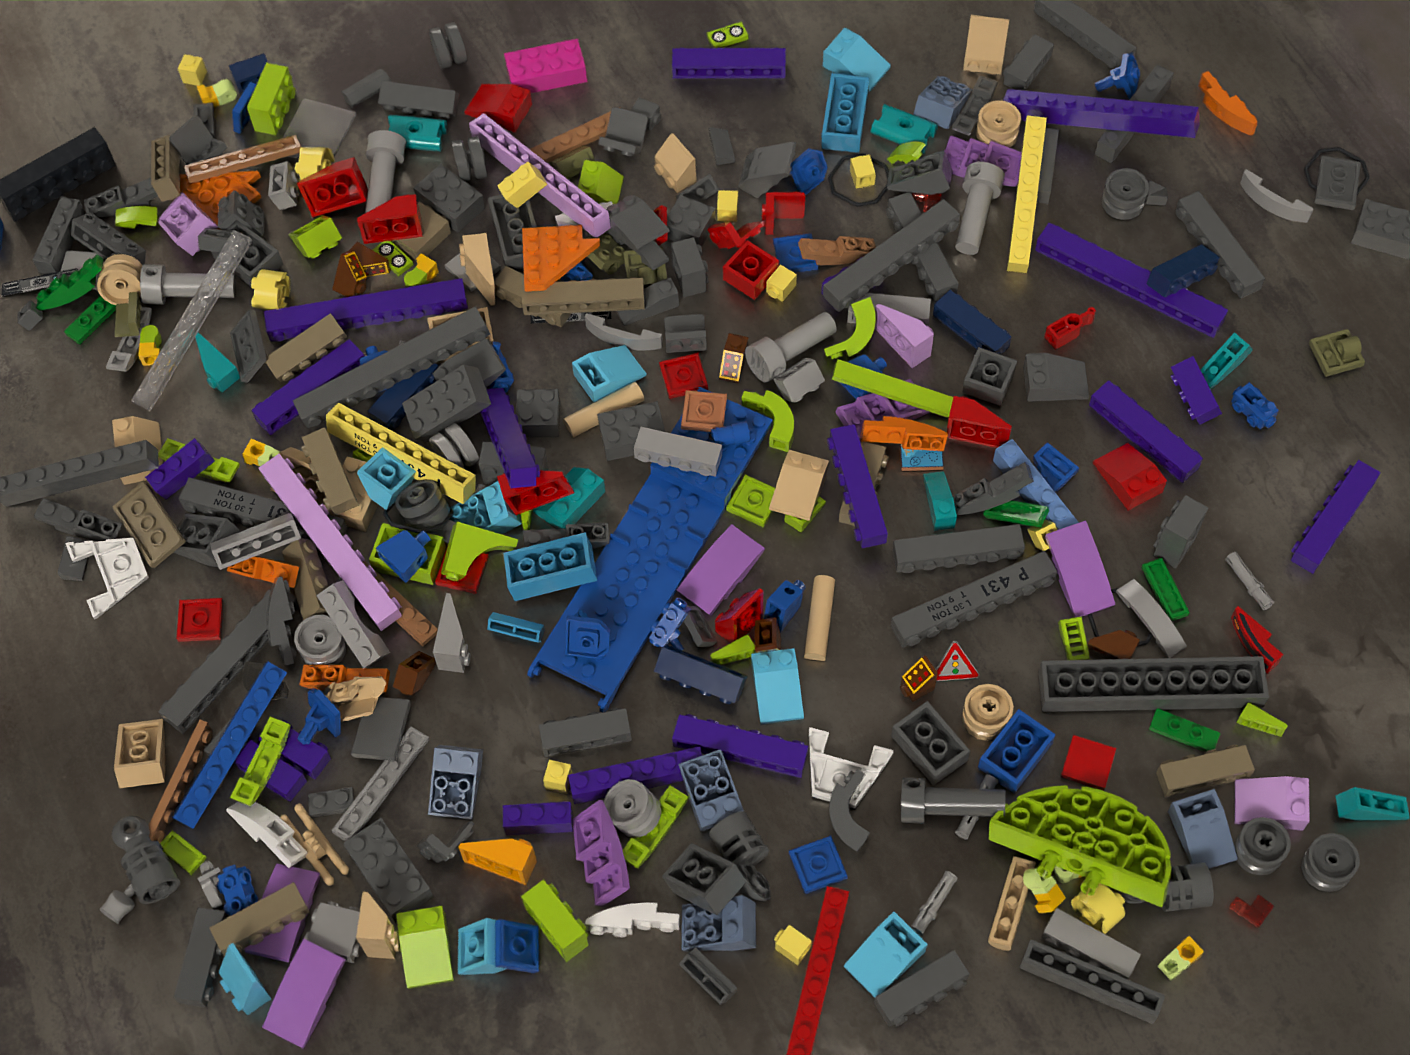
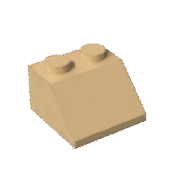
(675, 164)

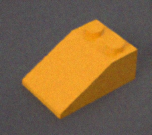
(503, 857)

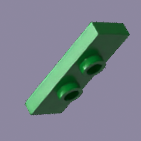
(89, 320)
(1019, 513)
(1165, 589)
(1184, 731)

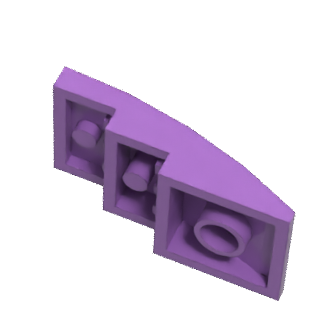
(963, 153)
(873, 408)
(721, 569)
(1080, 569)
(602, 853)
(283, 944)
(303, 993)

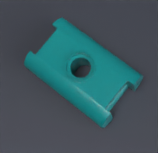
(903, 127)
(419, 132)

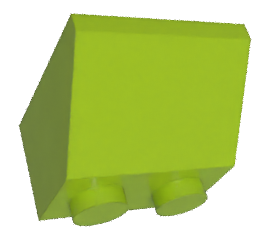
(600, 182)
(316, 236)

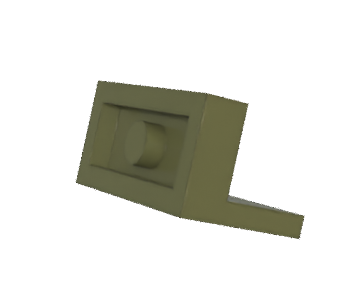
(572, 162)
(128, 317)

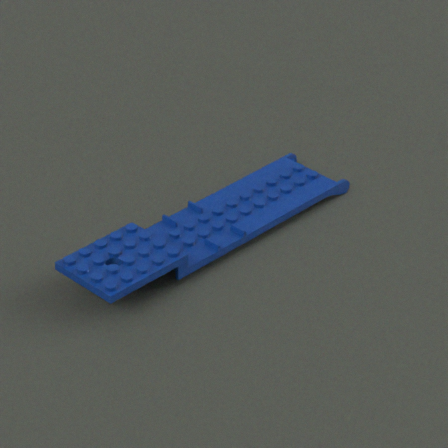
(650, 558)

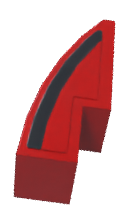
(1255, 639)

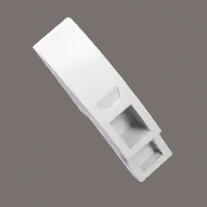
(272, 830)
(622, 918)

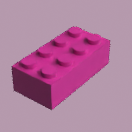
(546, 66)

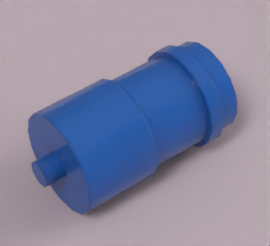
(732, 434)

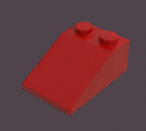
(502, 103)
(334, 187)
(392, 220)
(976, 424)
(1131, 475)
(548, 488)
(740, 616)

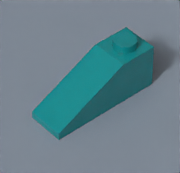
(1225, 360)
(218, 368)
(940, 501)
(1371, 805)

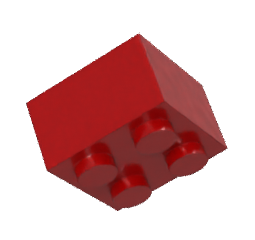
(750, 269)

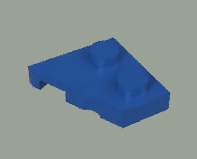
(1054, 467)

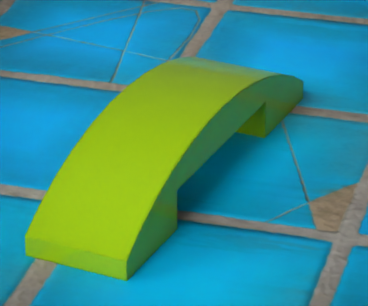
(220, 470)
(263, 763)
(640, 848)

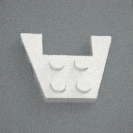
(119, 565)
(830, 770)

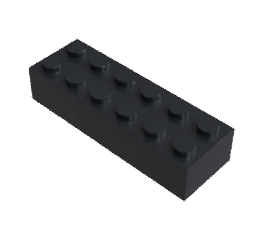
(55, 174)

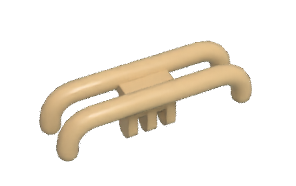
(316, 845)

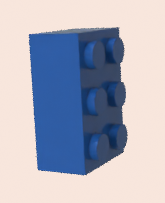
(1016, 751)

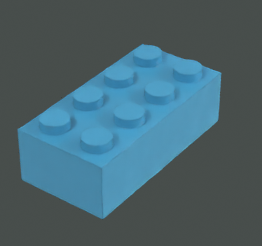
(845, 113)
(550, 566)

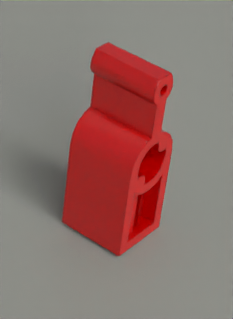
(1068, 328)

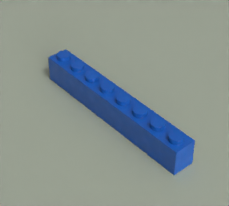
(229, 745)

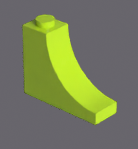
(469, 542)

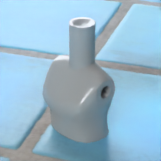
(118, 904)

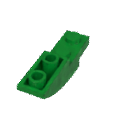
(67, 289)

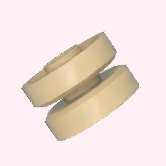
(998, 123)
(118, 278)
(987, 711)

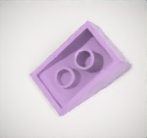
(184, 223)
(905, 334)
(1274, 798)

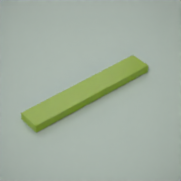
(892, 388)

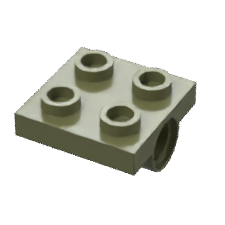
(608, 255)
(638, 269)
(1337, 352)

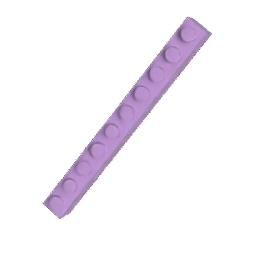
(559, 189)
(330, 541)

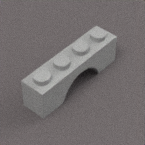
(365, 644)

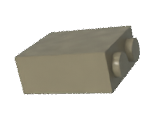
(434, 229)

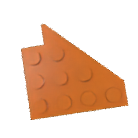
(210, 191)
(552, 253)

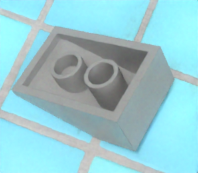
(450, 647)

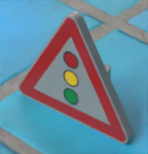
(955, 665)

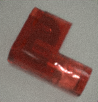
(929, 200)
(1255, 913)

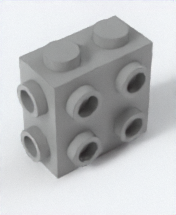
(336, 930)

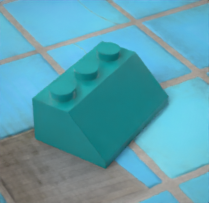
(569, 509)

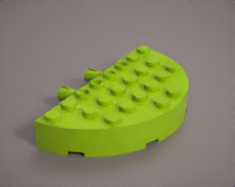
(1089, 836)

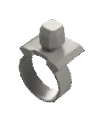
(208, 881)

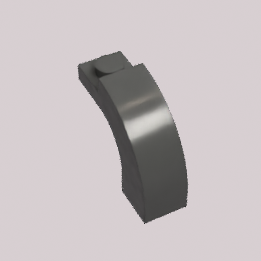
(840, 815)

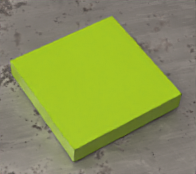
(752, 501)

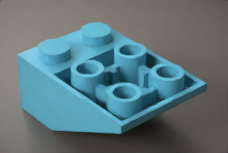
(607, 371)
(487, 511)
(886, 955)

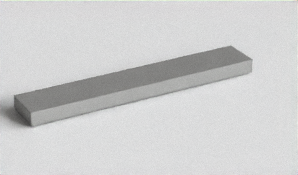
(380, 785)

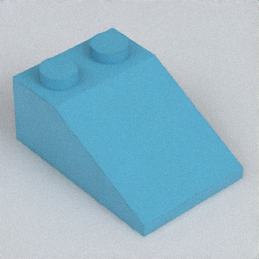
(854, 56)
(777, 686)
(242, 982)

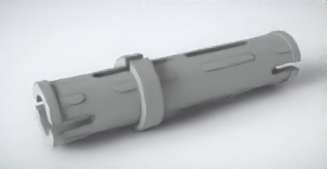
(1254, 587)
(964, 828)
(929, 910)

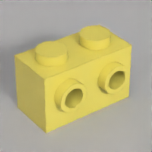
(522, 184)

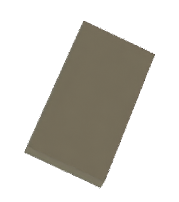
(148, 524)

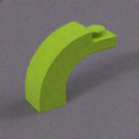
(865, 324)
(776, 409)

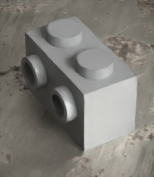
(283, 185)
(799, 380)

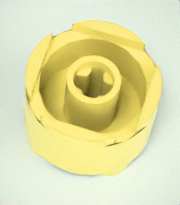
(313, 160)
(270, 290)
(1101, 909)

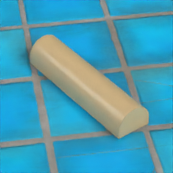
(587, 417)
(819, 618)
(1010, 905)

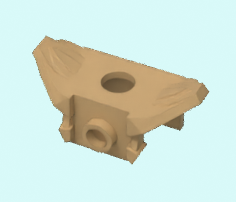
(360, 705)

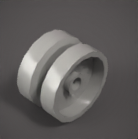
(454, 446)
(320, 641)
(632, 808)

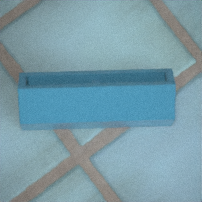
(516, 623)

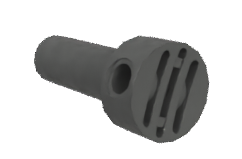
(922, 800)

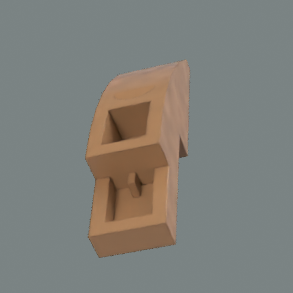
(838, 252)

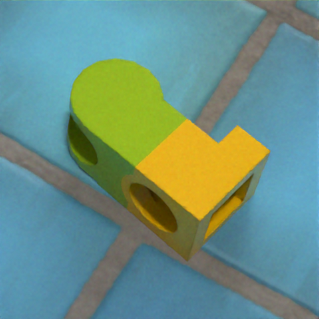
(422, 273)
(149, 344)

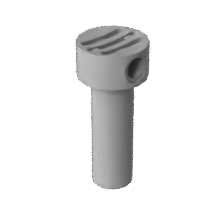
(385, 152)
(982, 183)
(157, 284)
(769, 357)

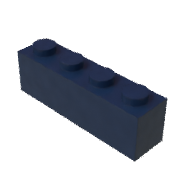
(1183, 270)
(971, 324)
(389, 408)
(700, 674)

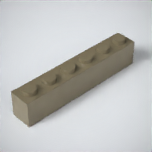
(585, 297)

